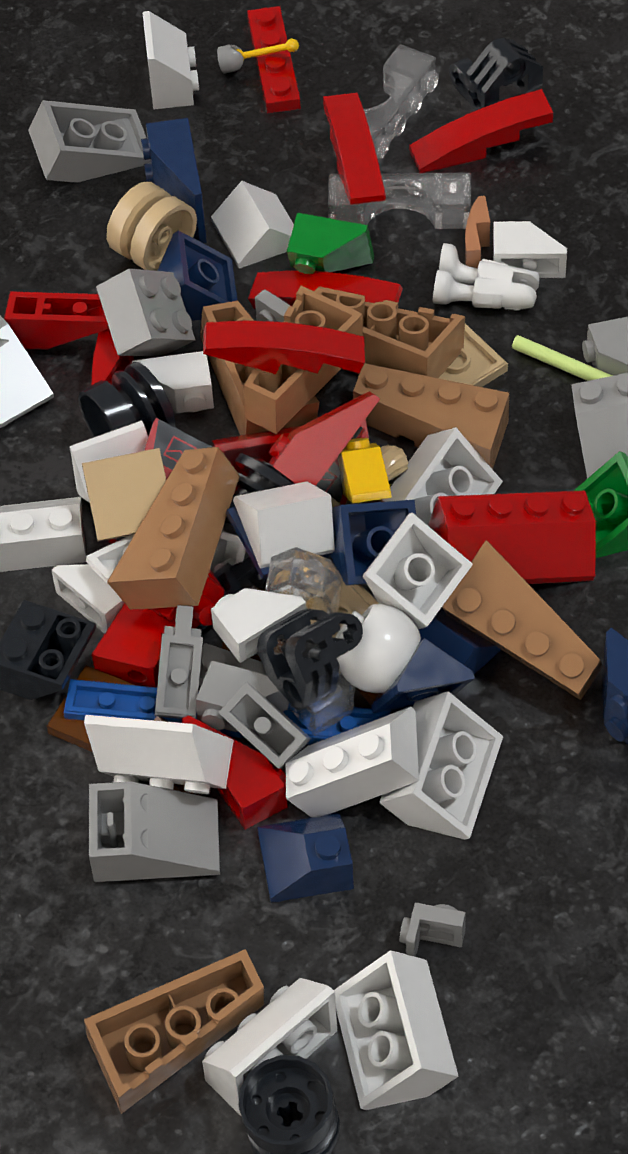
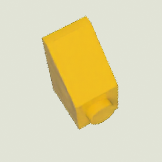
(363, 472)

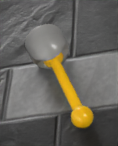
(232, 57)

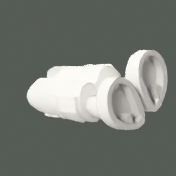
(488, 286)

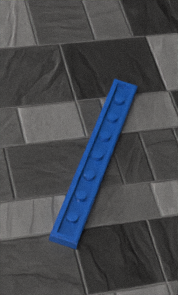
(140, 703)

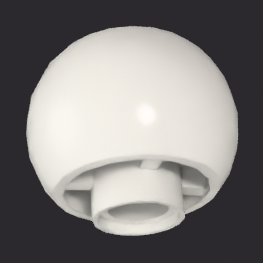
(384, 650)

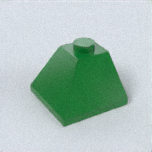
(328, 244)
(609, 502)

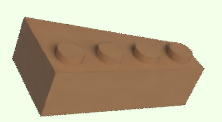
(403, 337)
(234, 376)
(276, 398)
(426, 405)
(179, 534)
(517, 620)
(169, 1026)

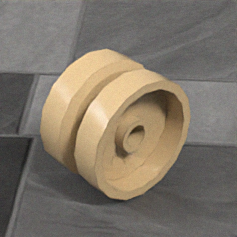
(145, 224)

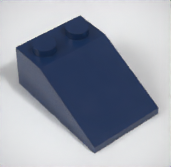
(174, 165)

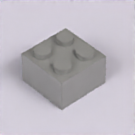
(145, 313)

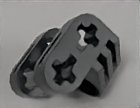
(499, 64)
(295, 674)

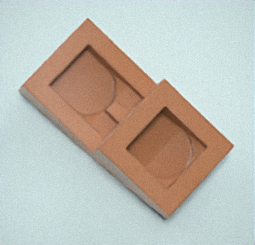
(477, 232)

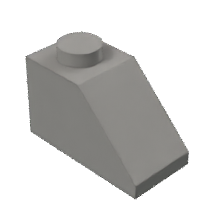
(608, 346)
(222, 683)
(264, 725)

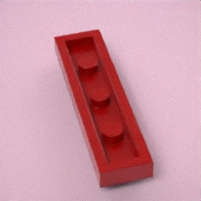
(274, 69)

